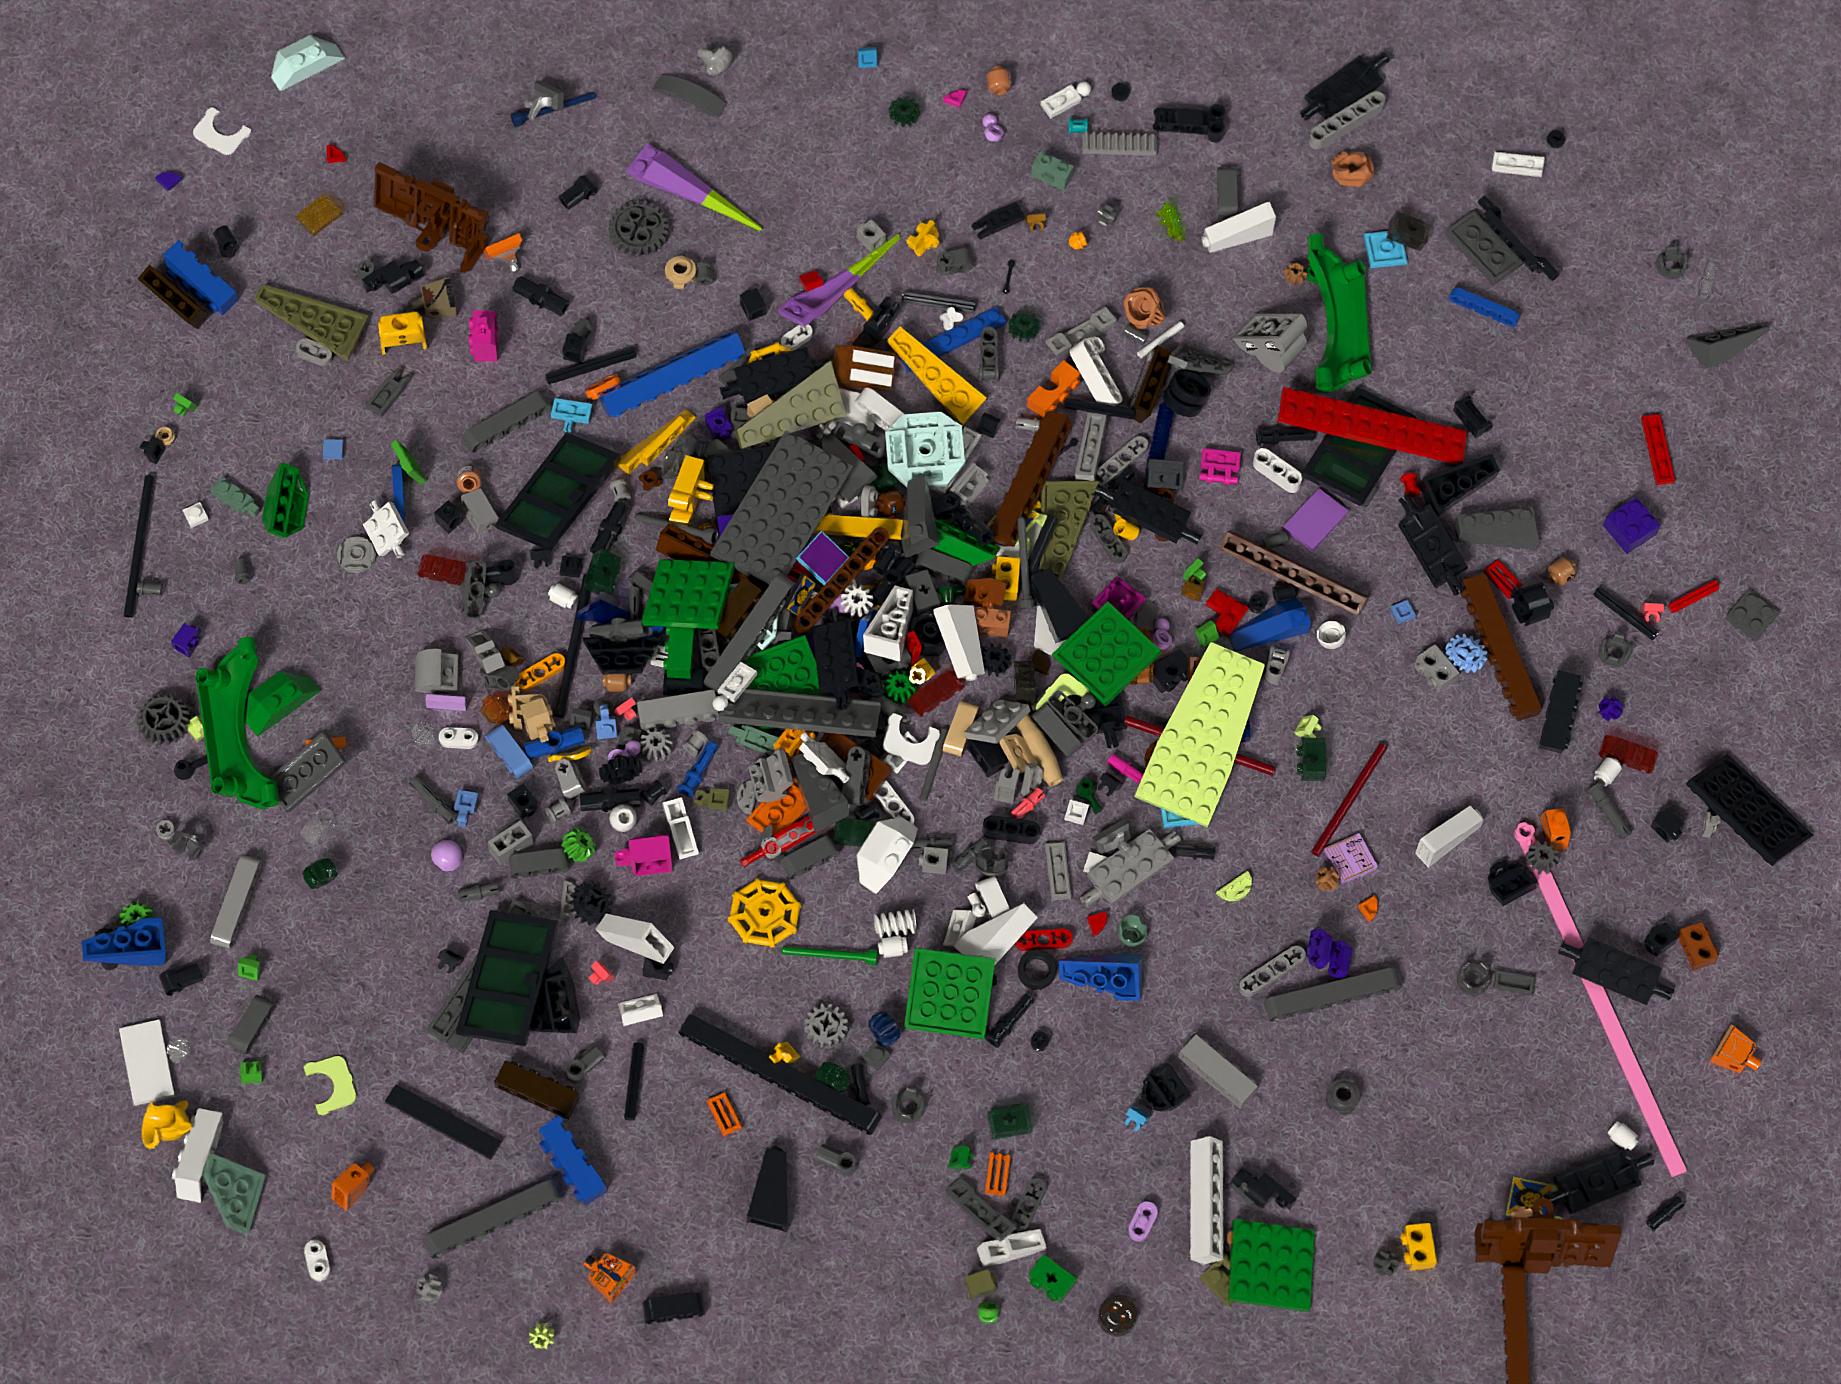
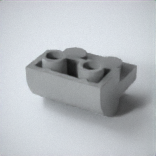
(436, 671)
(771, 777)

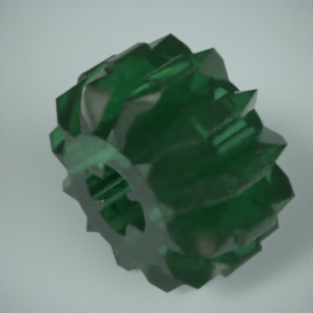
(899, 116)
(1017, 330)
(320, 873)
(833, 1076)

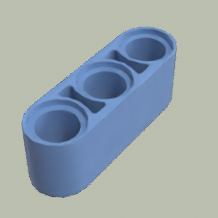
(509, 750)

